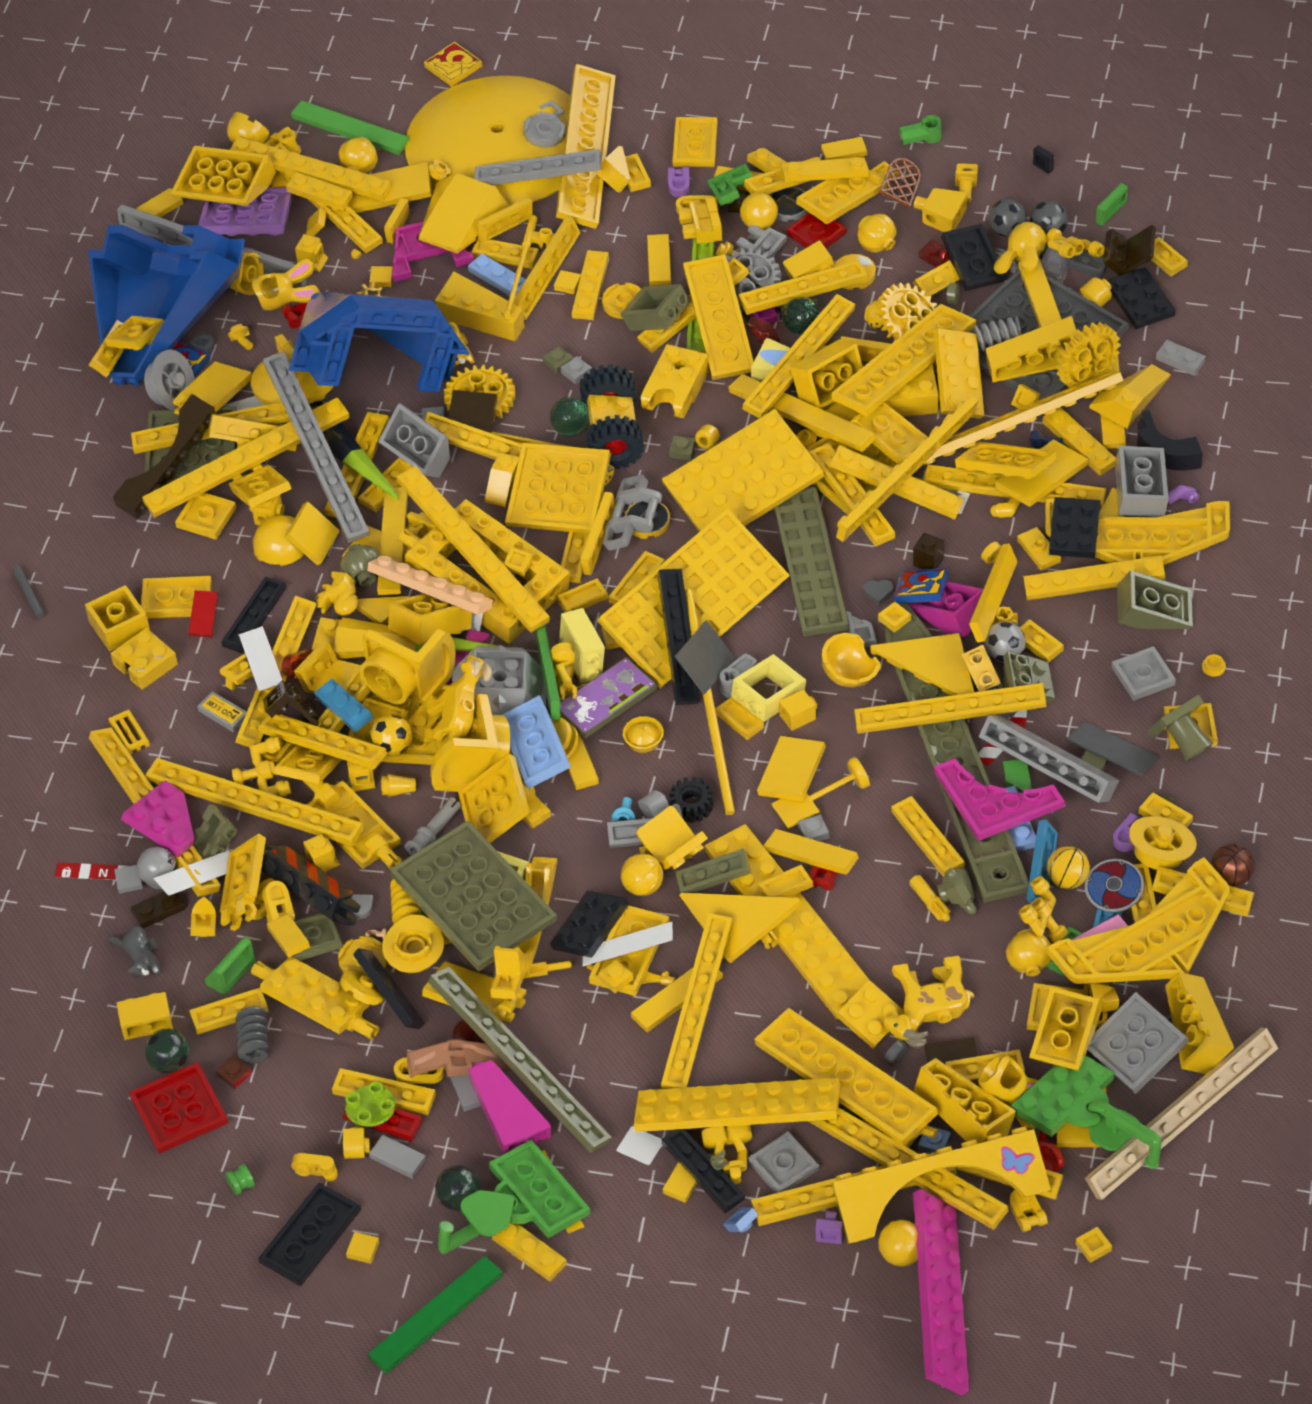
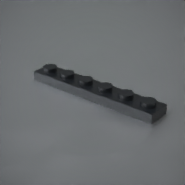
(677, 633)

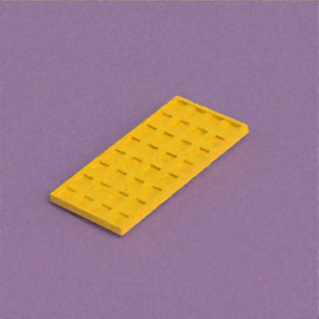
(727, 579)

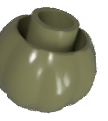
(356, 564)

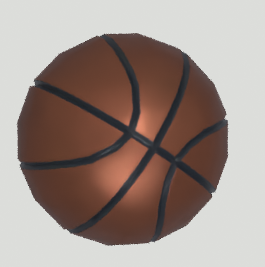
(1233, 864)

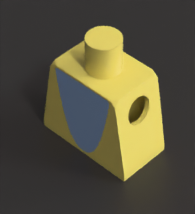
(767, 358)

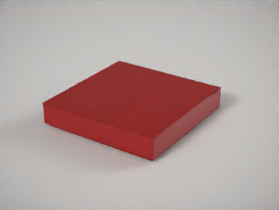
(811, 230)

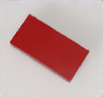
(203, 614)

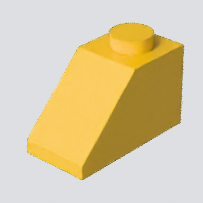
(501, 479)

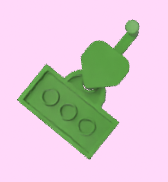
(1079, 1099)
(527, 1192)

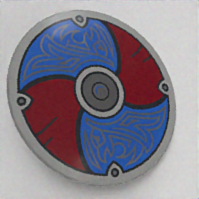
(1114, 885)

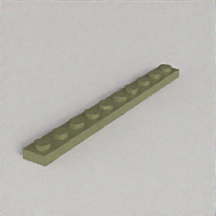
(520, 1060)

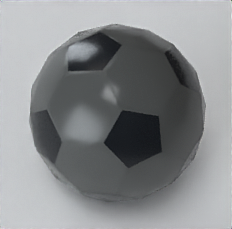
(1050, 215)
(1006, 216)

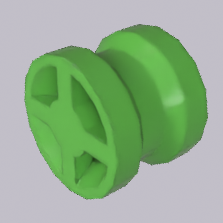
(239, 1179)

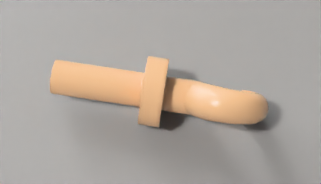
(378, 933)

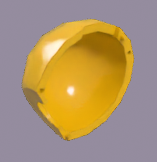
(272, 545)
(847, 661)

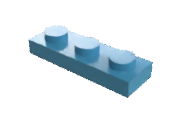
(343, 705)

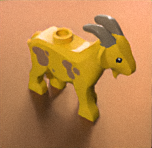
(928, 1002)

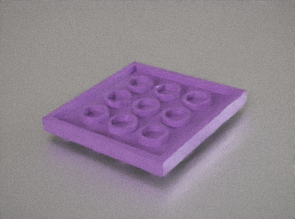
(262, 216)

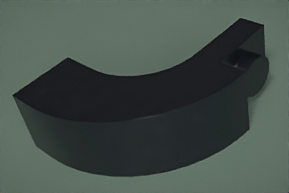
(1179, 453)

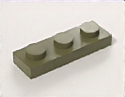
(713, 872)

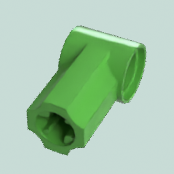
(927, 130)

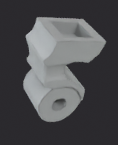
(654, 804)

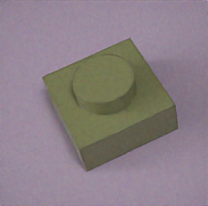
(556, 359)
(682, 448)

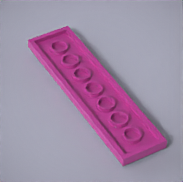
(940, 1293)

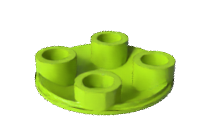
(370, 1105)

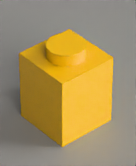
(798, 709)

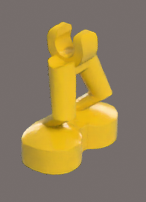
(563, 660)
(719, 1137)

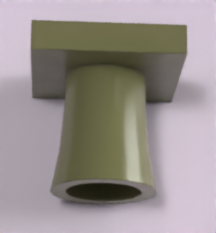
(1183, 729)

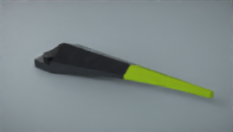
(350, 453)

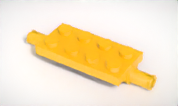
(377, 837)
(314, 996)

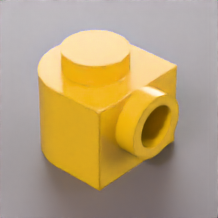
(355, 1143)

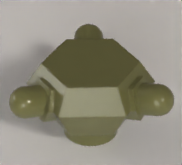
(958, 889)

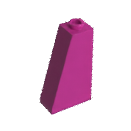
(506, 1108)

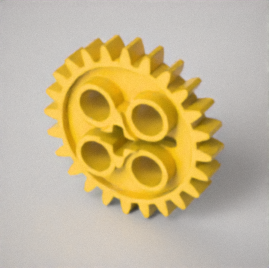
(902, 309)
(1088, 354)
(484, 382)

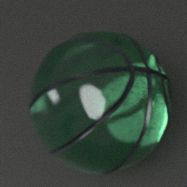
(799, 314)

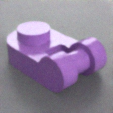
(678, 181)
(1121, 835)

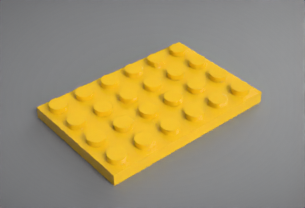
(744, 473)

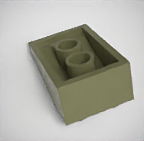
(1153, 603)

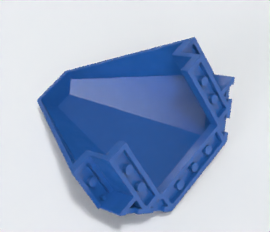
(159, 281)
(405, 323)

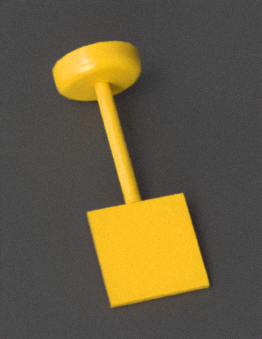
(794, 811)

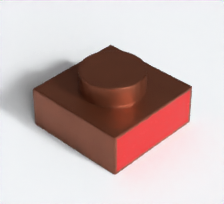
(234, 1071)

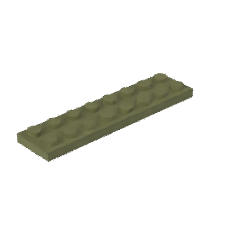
(810, 564)

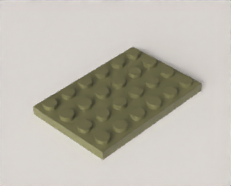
(473, 895)

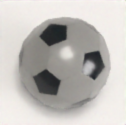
(1002, 638)

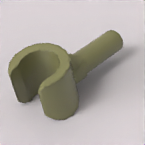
(717, 1160)

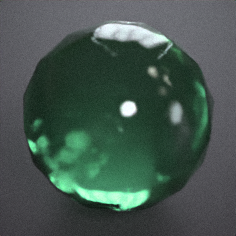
(569, 416)

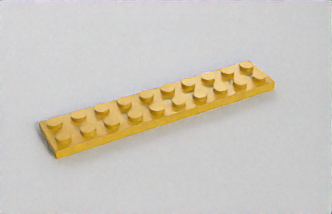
(586, 131)
(802, 933)

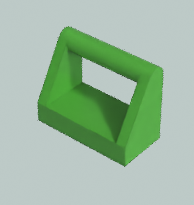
(232, 967)

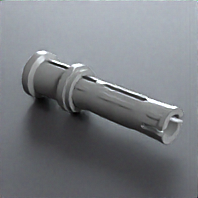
(427, 834)

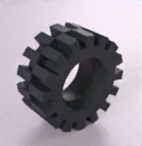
(692, 788)

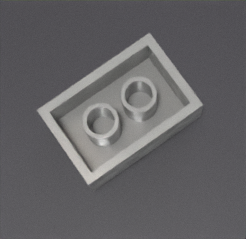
(1141, 481)

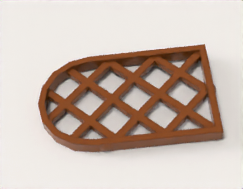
(906, 203)

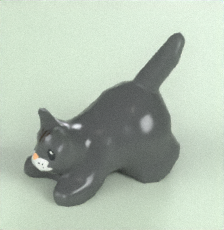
(139, 948)

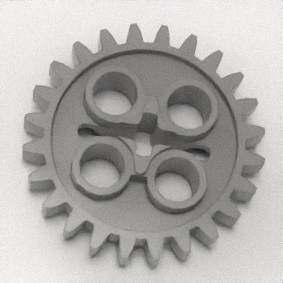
(758, 266)

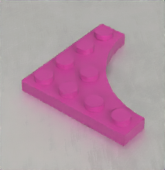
(990, 807)

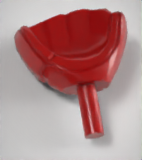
(1050, 1154)

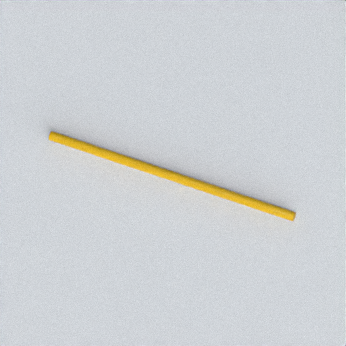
(712, 720)

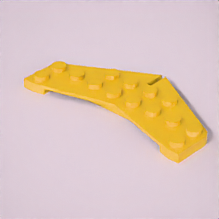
(1167, 535)
(1154, 946)

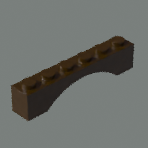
(193, 421)

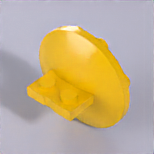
(264, 389)

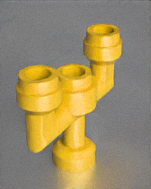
(1072, 246)
(264, 769)
(1039, 912)

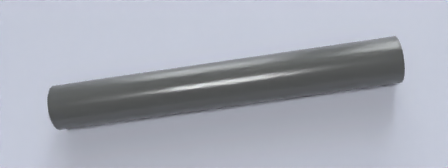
(28, 592)

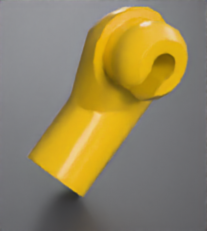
(1005, 510)

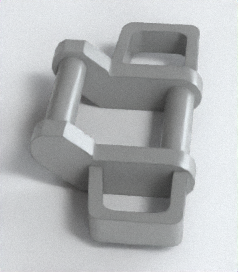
(629, 523)

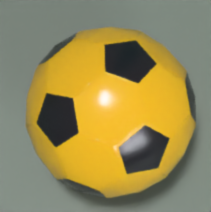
(391, 733)

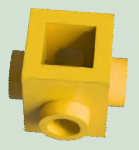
(267, 509)

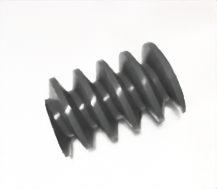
(252, 1035)

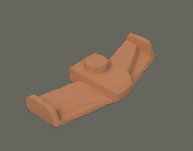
(454, 1055)

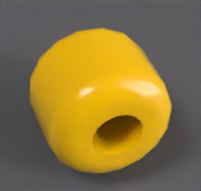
(707, 436)

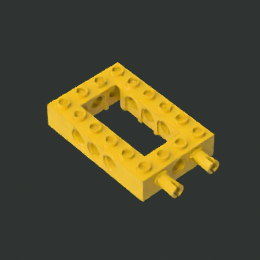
(543, 576)

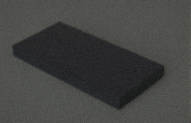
(309, 1234)

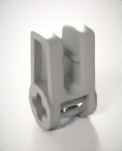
(738, 667)

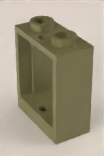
(641, 311)

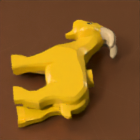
(457, 703)

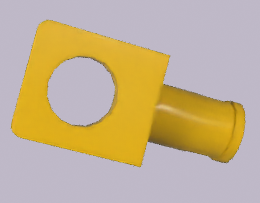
(966, 179)

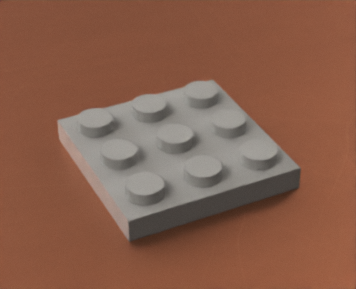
(1136, 1043)

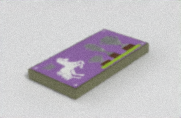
(606, 697)

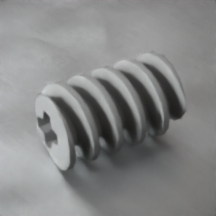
(998, 333)

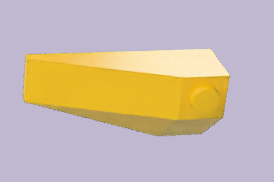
(1130, 396)

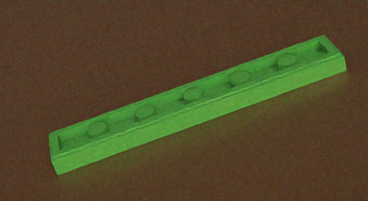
(349, 127)
(548, 673)

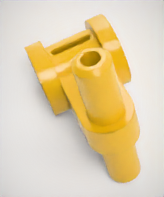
(287, 138)

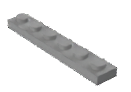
(539, 167)

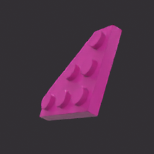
(163, 818)

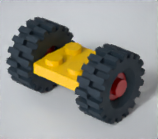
(610, 403)

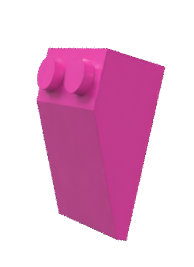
(953, 611)

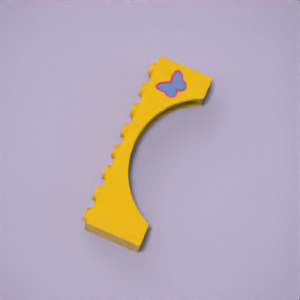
(1010, 1158)

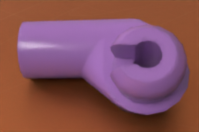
(1183, 492)

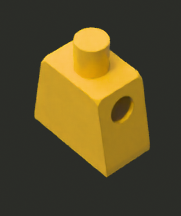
(942, 208)

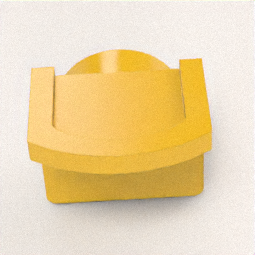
(401, 673)
(468, 757)

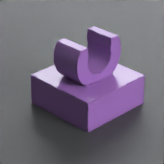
(829, 1229)

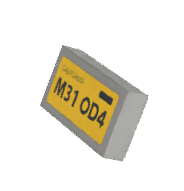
(222, 711)

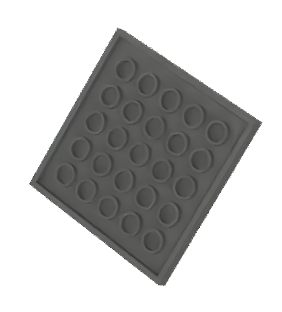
(1012, 301)

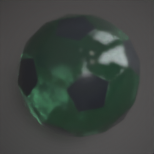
(166, 1050)
(455, 1185)

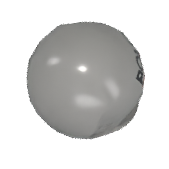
(154, 863)

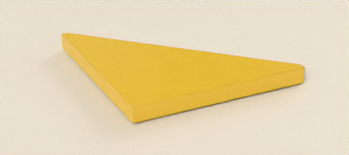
(931, 660)
(750, 916)

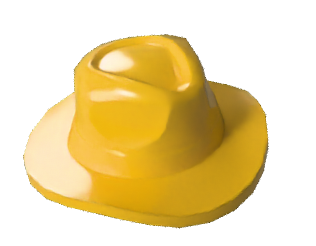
(413, 944)

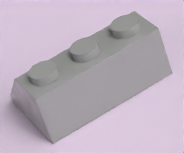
(416, 442)

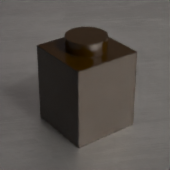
(928, 552)

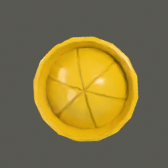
(643, 734)

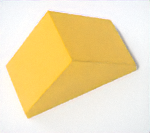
(615, 170)

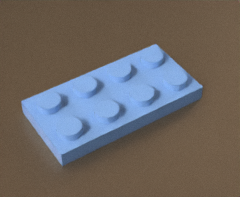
(535, 742)

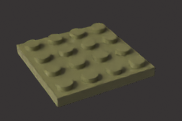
(200, 454)

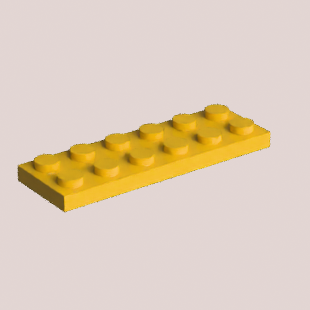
(718, 317)

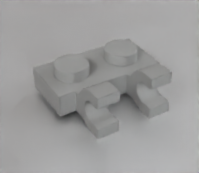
(767, 241)

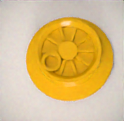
(1161, 842)

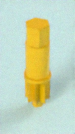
(929, 897)

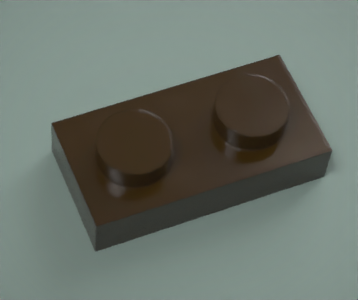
(157, 908)

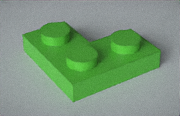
(725, 184)

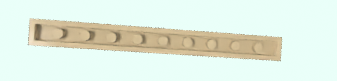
(1183, 1111)

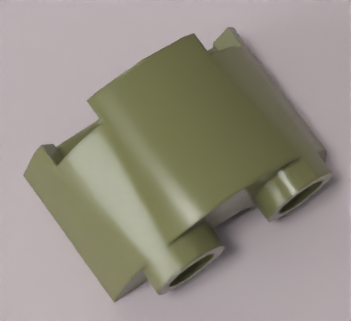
(214, 833)

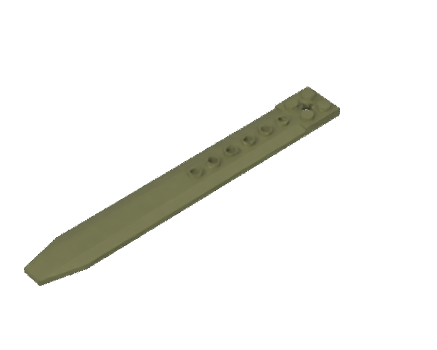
(950, 741)

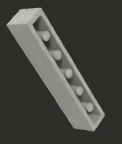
(1049, 758)

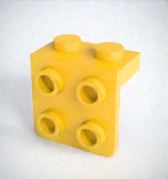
(321, 667)
(670, 838)

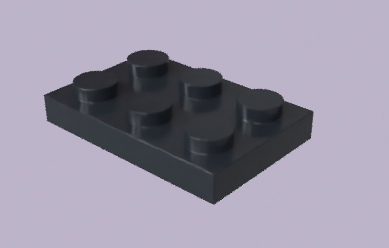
(972, 256)
(1141, 298)
(1074, 527)
(589, 924)

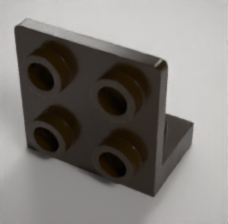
(1126, 255)
(283, 693)

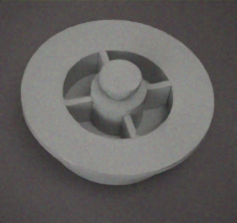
(167, 377)

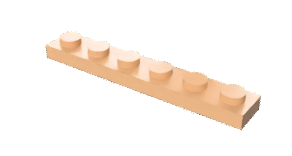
(430, 585)

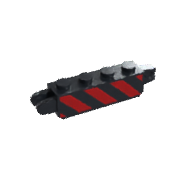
(310, 883)

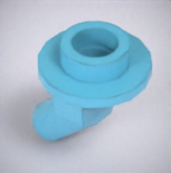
(624, 812)

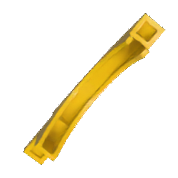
(516, 963)

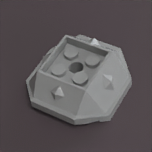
(513, 679)

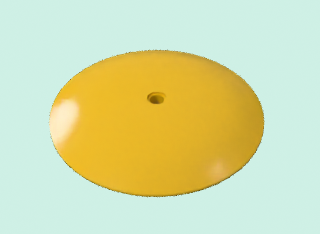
(484, 125)

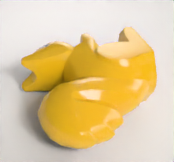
(340, 594)

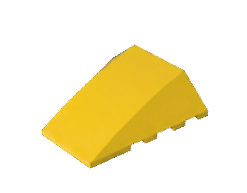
(456, 209)

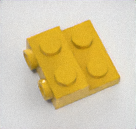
(135, 333)

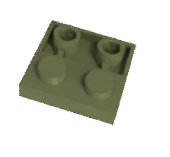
(1027, 670)

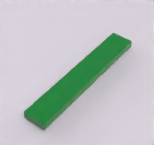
(435, 1315)

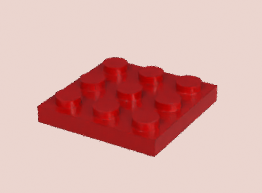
(178, 1107)

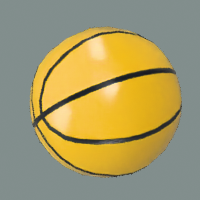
(1068, 867)

